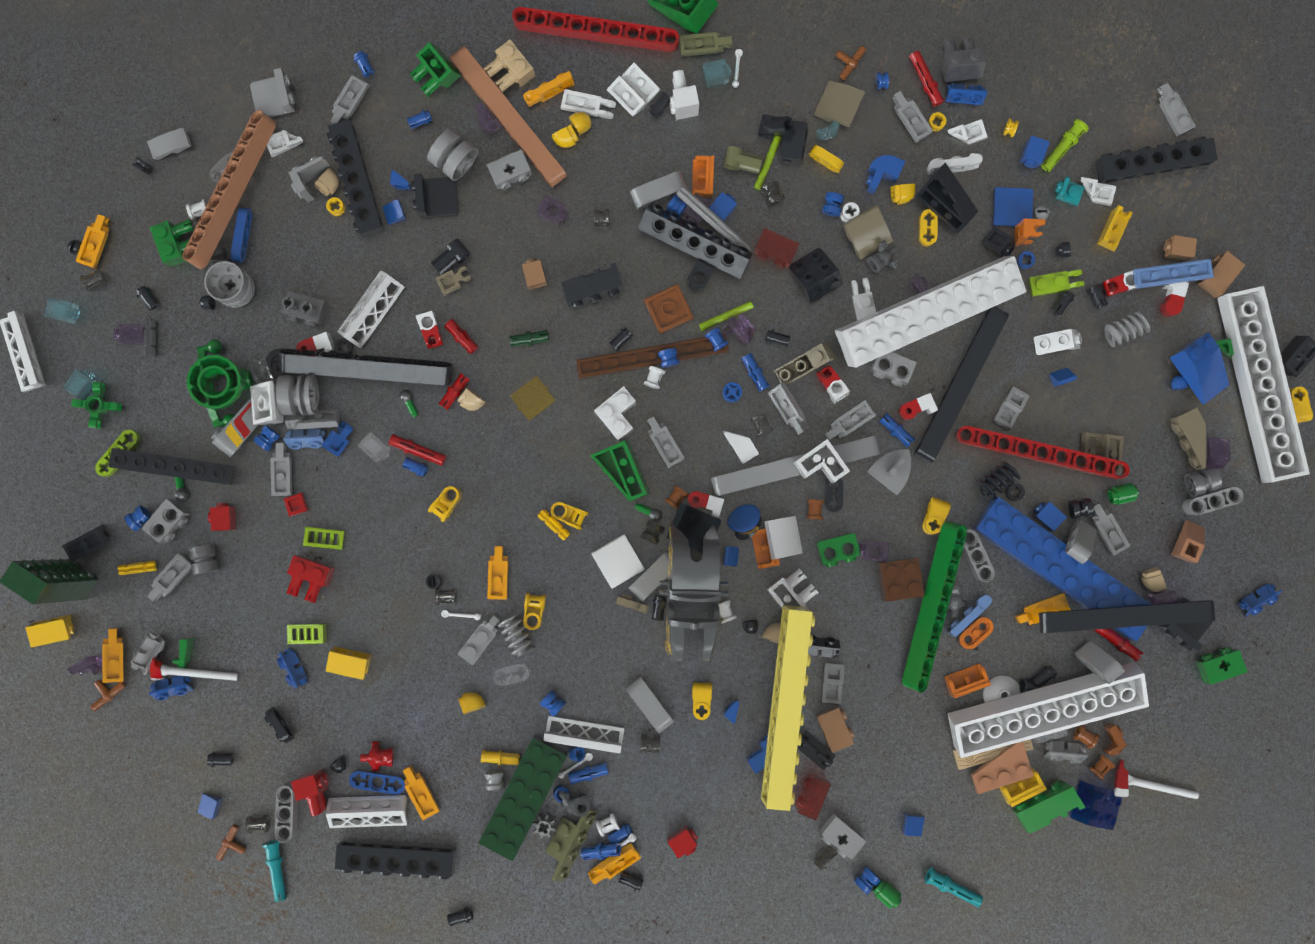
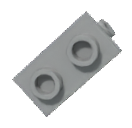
(153, 645)
(1057, 753)

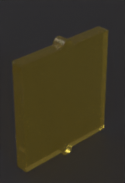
(532, 398)

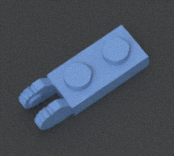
(970, 615)

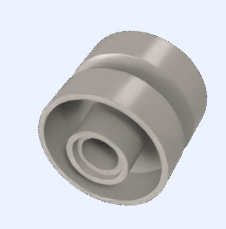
(452, 154)

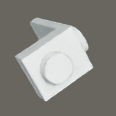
(1057, 341)

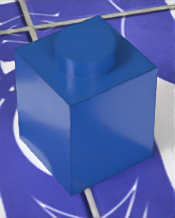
(1034, 152)
(723, 206)
(1048, 516)

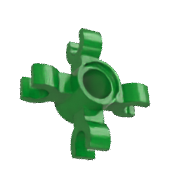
(95, 417)

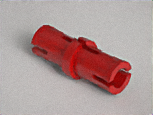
(461, 336)
(454, 391)

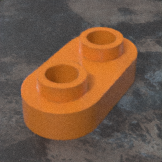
(975, 633)

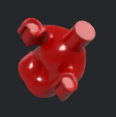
(378, 757)

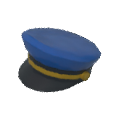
(745, 521)

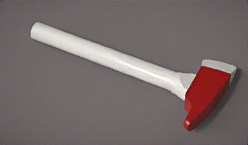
(158, 672)
(1123, 779)

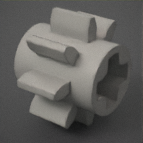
(543, 832)

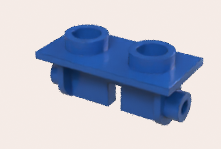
(972, 95)
(1266, 596)
(293, 675)
(163, 689)

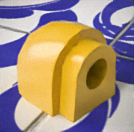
(581, 122)
(565, 137)
(902, 193)
(471, 702)

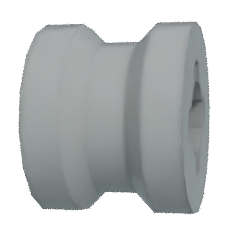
(494, 780)

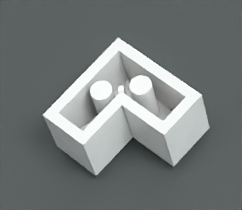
(612, 413)
(822, 457)

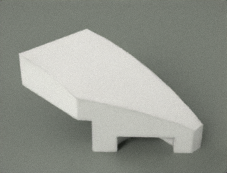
(969, 133)
(282, 142)
(1099, 192)
(742, 446)

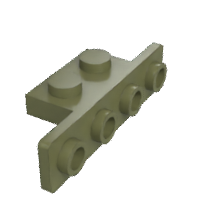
(567, 842)

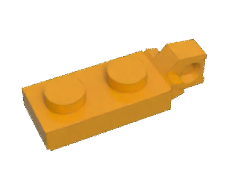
(549, 89)
(93, 242)
(498, 575)
(1054, 603)
(112, 658)
(420, 793)
(614, 864)

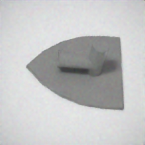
(892, 470)

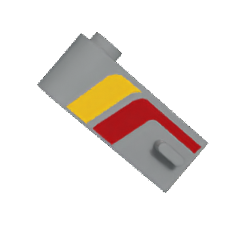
(236, 431)

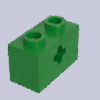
(1232, 665)

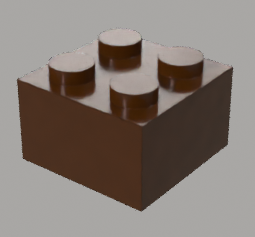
(900, 579)

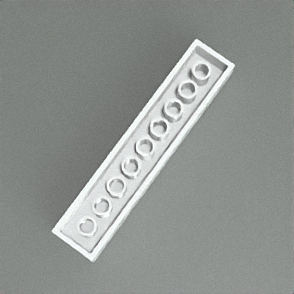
(930, 311)
(1263, 385)
(1046, 710)

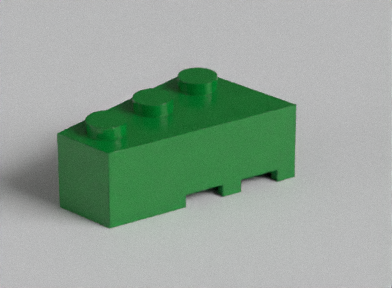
(623, 469)
(1047, 805)

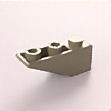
(806, 363)
(1192, 434)

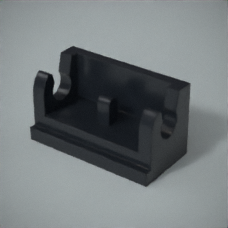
(795, 143)
(1298, 355)
(86, 543)

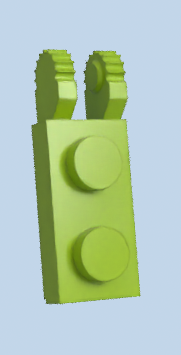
(1053, 283)

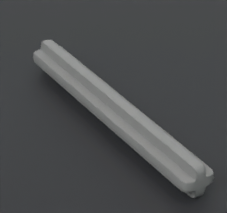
(711, 217)

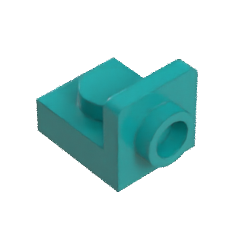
(1069, 191)

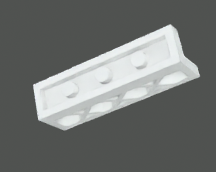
(368, 303)
(26, 351)
(585, 742)
(366, 808)

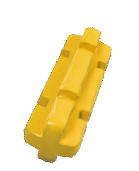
(553, 524)
(137, 567)

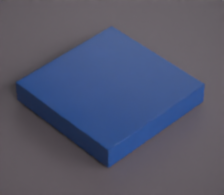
(1011, 206)

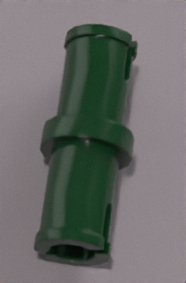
(529, 338)

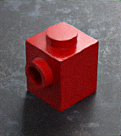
(222, 517)
(683, 842)

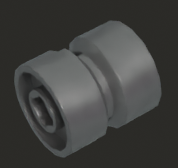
(1206, 481)
(203, 559)

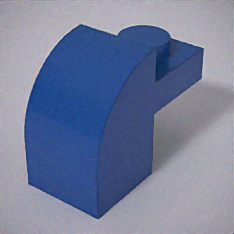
(884, 167)

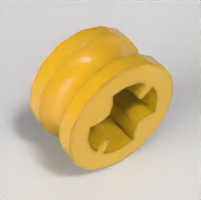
(938, 115)
(1010, 127)
(335, 200)

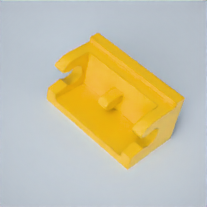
(1114, 228)
(50, 630)
(348, 662)
(1023, 790)

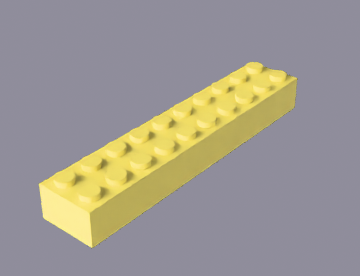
(786, 707)

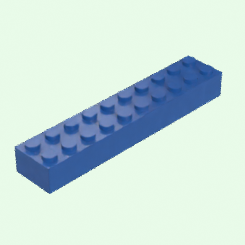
(1047, 558)

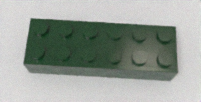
(48, 580)
(523, 798)

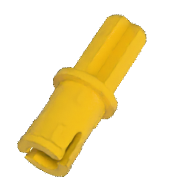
(500, 757)

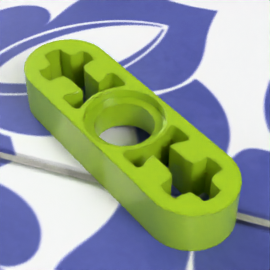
(121, 439)

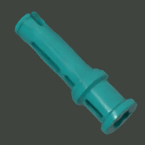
(274, 862)
(945, 884)

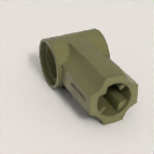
(738, 159)

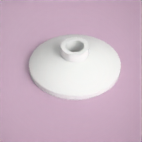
(999, 685)

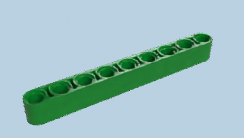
(934, 606)

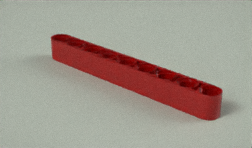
(588, 23)
(1051, 451)

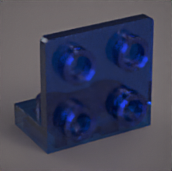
(1100, 806)

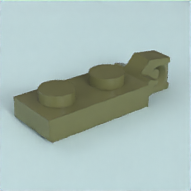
(703, 43)

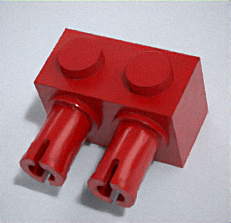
(306, 569)
(311, 788)

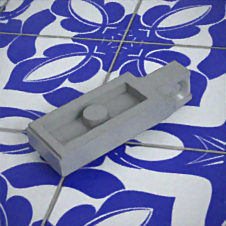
(349, 99)
(1175, 110)
(911, 117)
(788, 408)
(322, 419)
(851, 420)
(664, 443)
(281, 471)
(1109, 530)
(170, 577)
(479, 640)

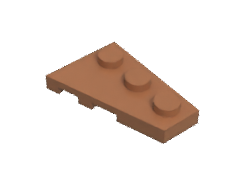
(1004, 769)

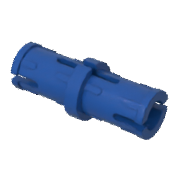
(755, 372)
(897, 429)
(575, 777)
(601, 851)

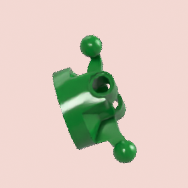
(211, 367)

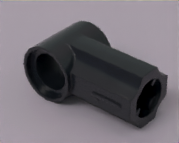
(774, 126)
(454, 254)

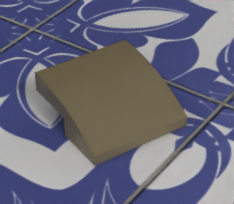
(839, 103)
(867, 232)
(1102, 445)

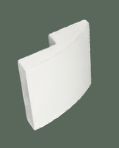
(634, 89)
(783, 537)
(617, 561)

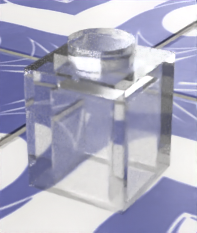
(374, 447)

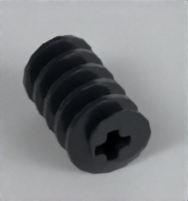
(996, 479)

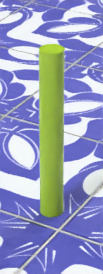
(767, 163)
(725, 316)

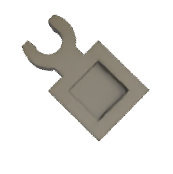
(450, 282)
(627, 601)

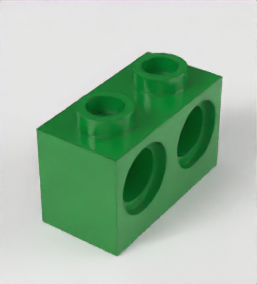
(837, 545)

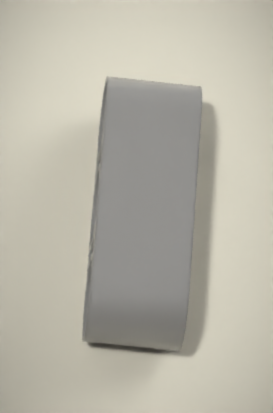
(657, 190)
(1221, 501)
(1081, 541)
(982, 562)
(651, 578)
(1099, 662)
(650, 705)
(283, 821)

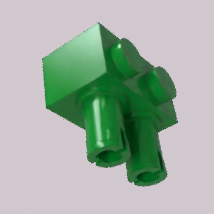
(438, 65)
(168, 241)

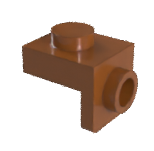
(1116, 737)

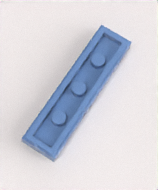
(1173, 273)

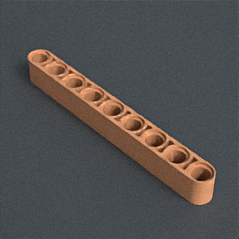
(508, 116)
(229, 189)

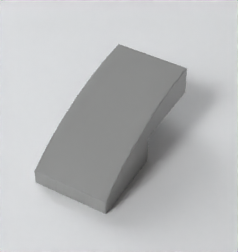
(172, 141)
(1010, 408)
(832, 684)

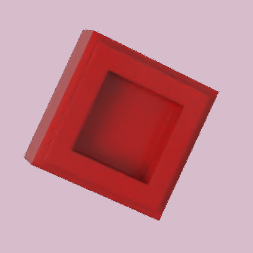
(296, 504)

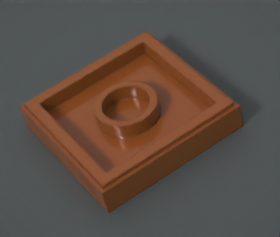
(668, 309)

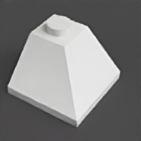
(264, 404)

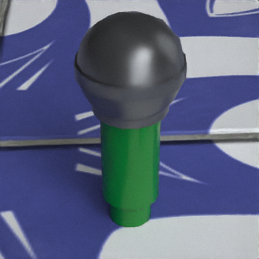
(406, 397)
(180, 493)
(654, 514)

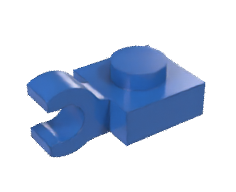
(337, 440)

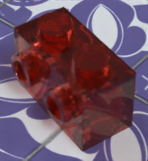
(776, 248)
(813, 796)

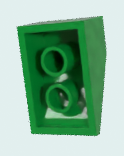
(686, 13)

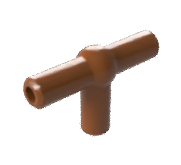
(851, 62)
(107, 695)
(228, 843)

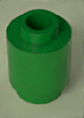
(1123, 494)
(887, 894)

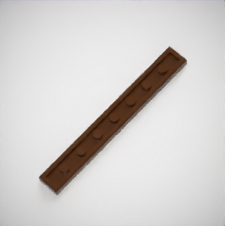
(645, 357)

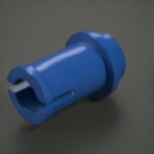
(363, 63)
(420, 119)
(415, 466)
(621, 834)

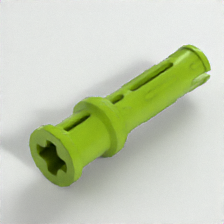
(1069, 139)

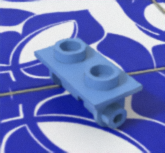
(296, 439)

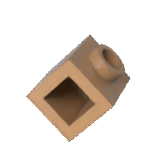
(1180, 248)
(534, 274)

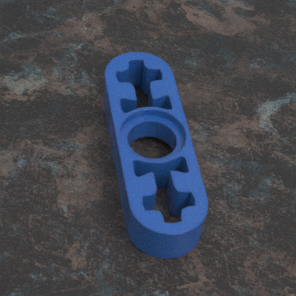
(241, 234)
(364, 775)

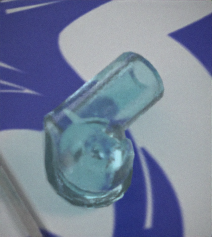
(828, 132)

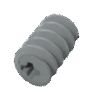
(1126, 327)
(516, 636)

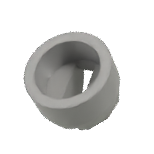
(1041, 215)

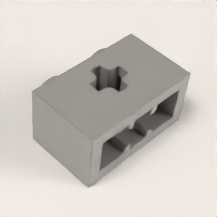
(515, 162)
(853, 840)

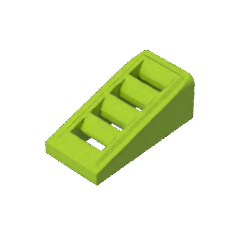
(307, 538)
(322, 633)

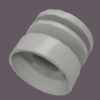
(221, 286)
(297, 395)

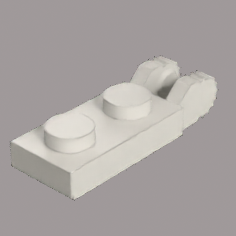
(590, 104)
(956, 163)
(862, 302)

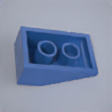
(1202, 367)

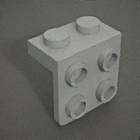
(273, 94)
(304, 173)

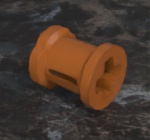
(676, 497)
(815, 509)
(1086, 736)
(1102, 767)

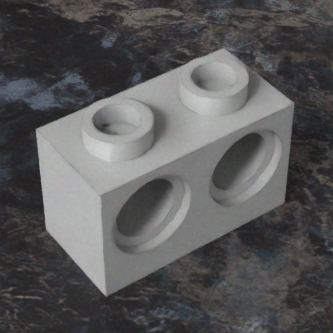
(894, 361)
(163, 517)

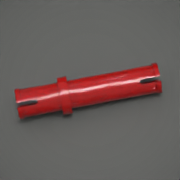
(927, 80)
(396, 442)
(1121, 643)

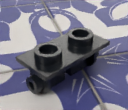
(829, 647)
(816, 751)

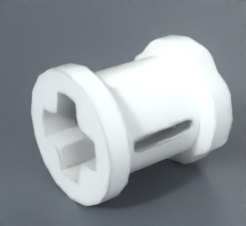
(852, 207)
(196, 210)
(654, 377)
(726, 612)
(611, 819)

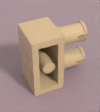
(514, 62)

